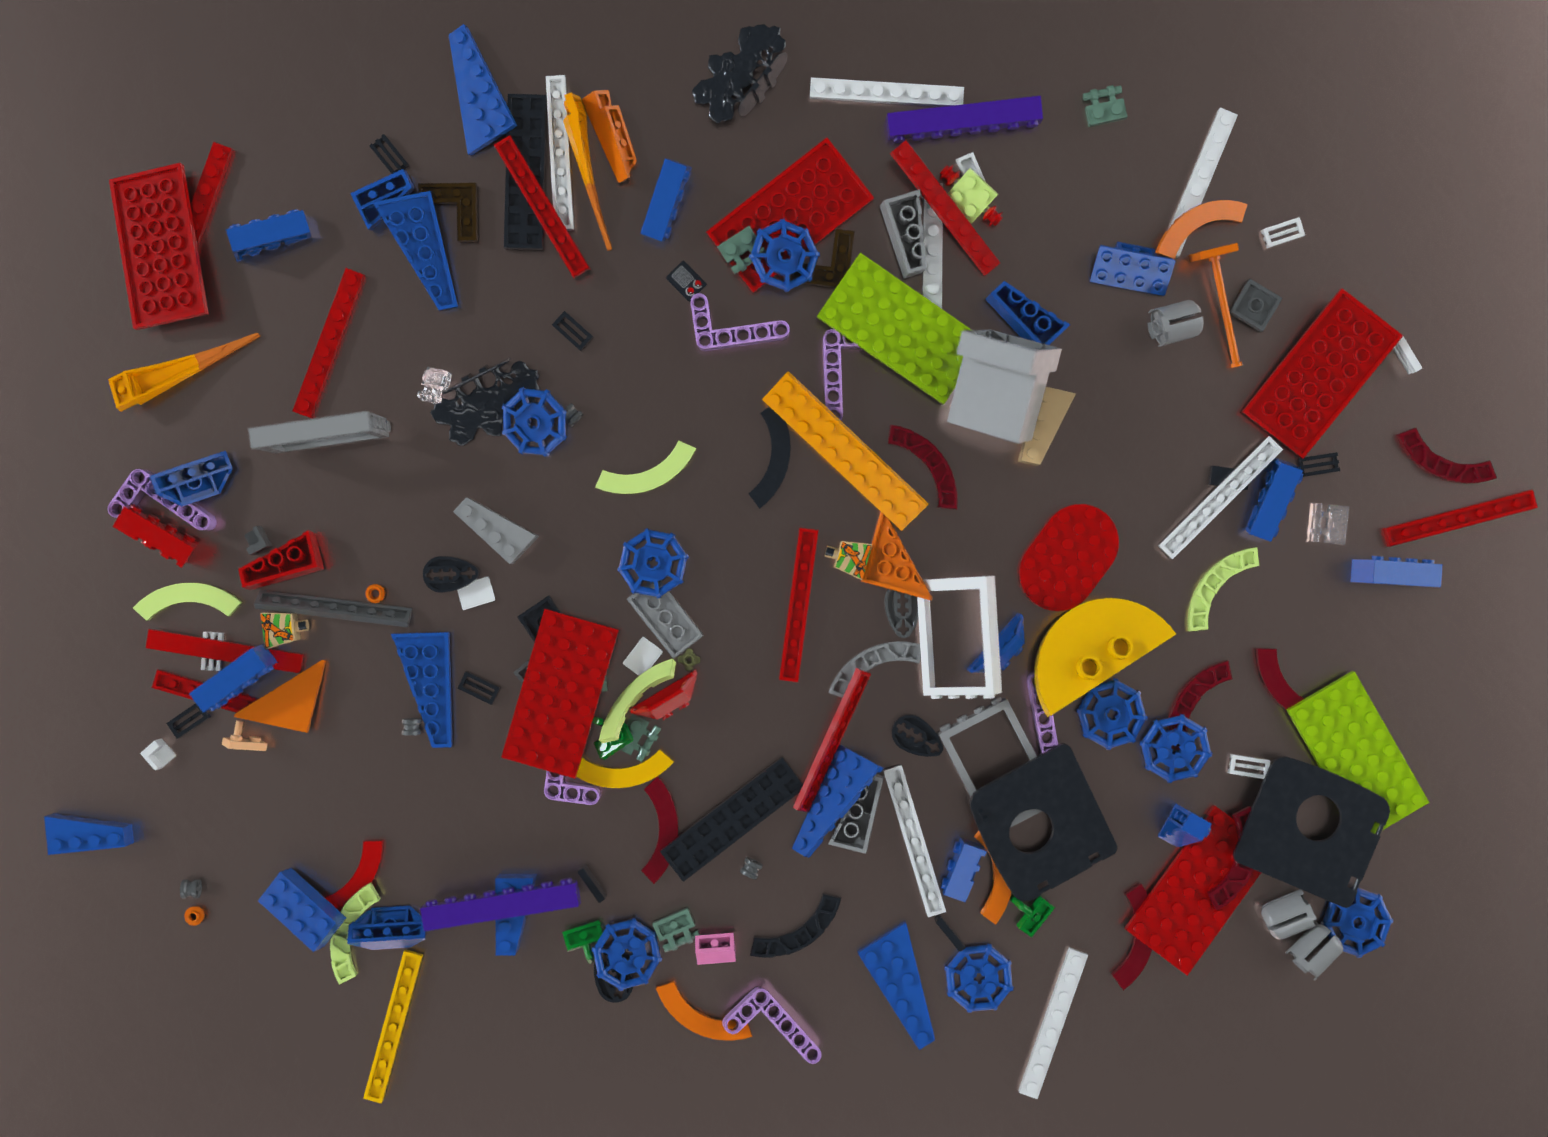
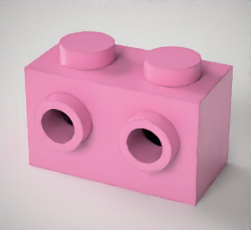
(715, 948)

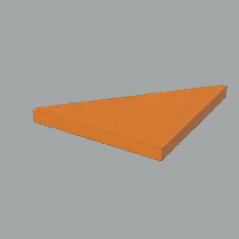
(891, 564)
(289, 704)

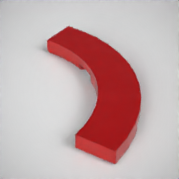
(365, 873)

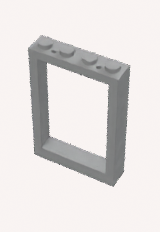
(319, 432)
(980, 714)

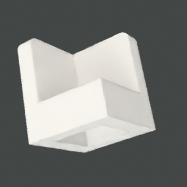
(158, 754)

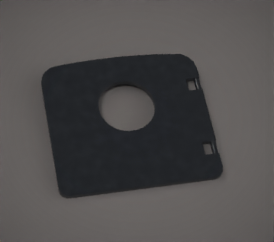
(1058, 788)
(1279, 849)

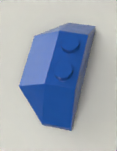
(193, 480)
(1010, 644)
(387, 928)

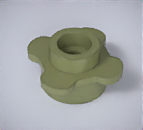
(689, 654)

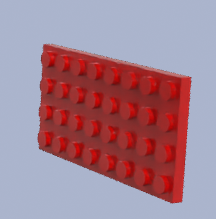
(811, 193)
(158, 246)
(1322, 373)
(560, 693)
(1177, 913)

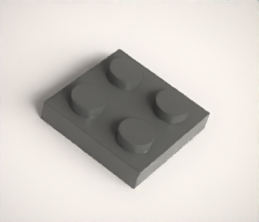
(1255, 305)

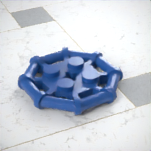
(774, 259)
(544, 420)
(643, 569)
(1105, 723)
(1180, 758)
(1364, 931)
(617, 948)
(987, 985)

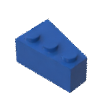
(389, 187)
(1184, 827)
(962, 869)

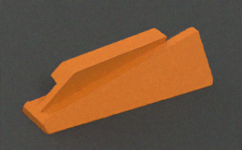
(611, 132)

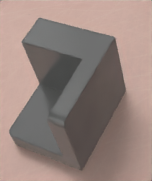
(257, 541)

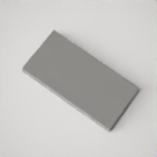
(666, 620)

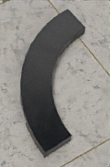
(779, 458)
(801, 937)

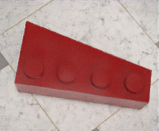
(155, 534)
(292, 560)

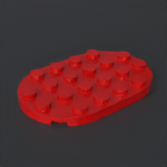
(1068, 557)

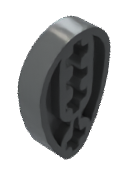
(895, 618)

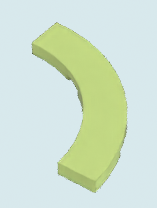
(649, 479)
(1213, 581)
(187, 592)
(631, 695)
(340, 950)

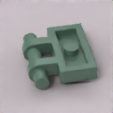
(1104, 112)
(737, 246)
(638, 727)
(674, 924)

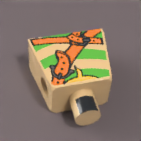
(850, 557)
(281, 628)

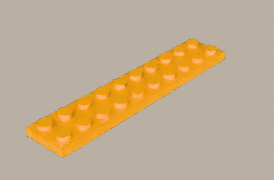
(845, 451)

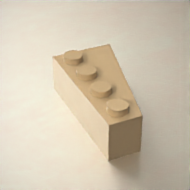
(1051, 414)

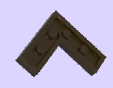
(466, 199)
(840, 263)

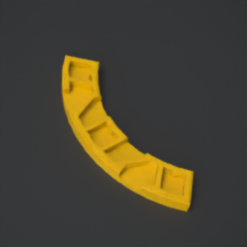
(625, 776)

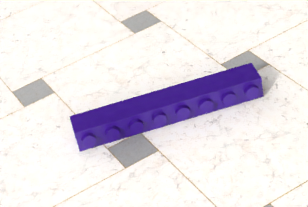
(964, 118)
(500, 905)

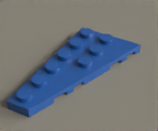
(481, 102)
(418, 234)
(429, 677)
(837, 794)
(896, 973)

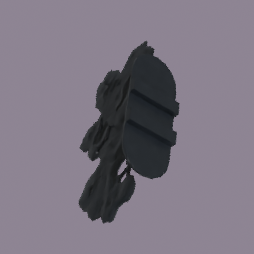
(735, 72)
(483, 405)

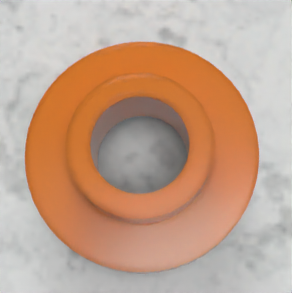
(369, 593)
(199, 915)

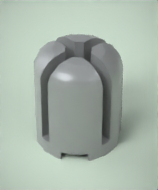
(1163, 316)
(1288, 915)
(1323, 957)

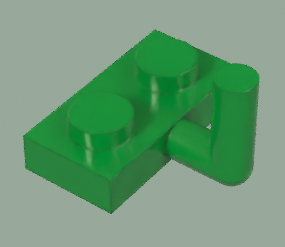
(607, 749)
(1034, 915)
(583, 937)

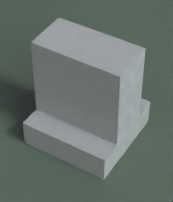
(1001, 383)

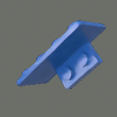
(1132, 268)

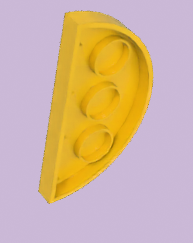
(1092, 646)

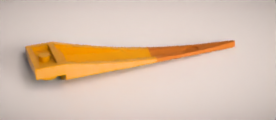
(578, 135)
(147, 382)

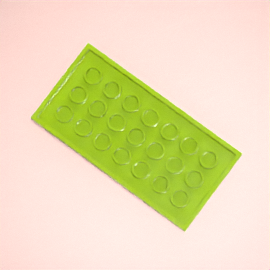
(897, 327)
(1355, 744)

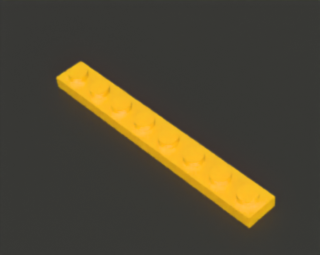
(393, 1026)

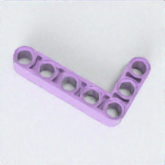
(732, 332)
(836, 368)
(146, 487)
(1041, 728)
(563, 786)
(777, 1020)

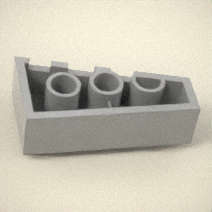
(906, 232)
(499, 532)
(857, 824)

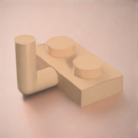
(238, 742)

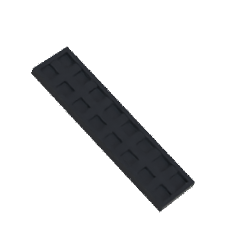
(521, 225)
(732, 819)

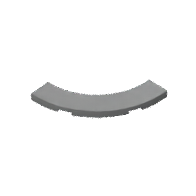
(873, 657)

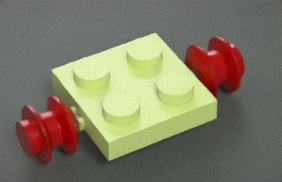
(972, 195)

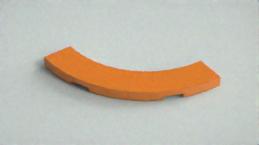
(1196, 217)
(998, 896)
(694, 1019)

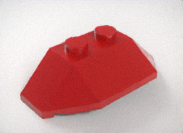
(668, 699)

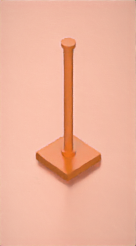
(1214, 255)

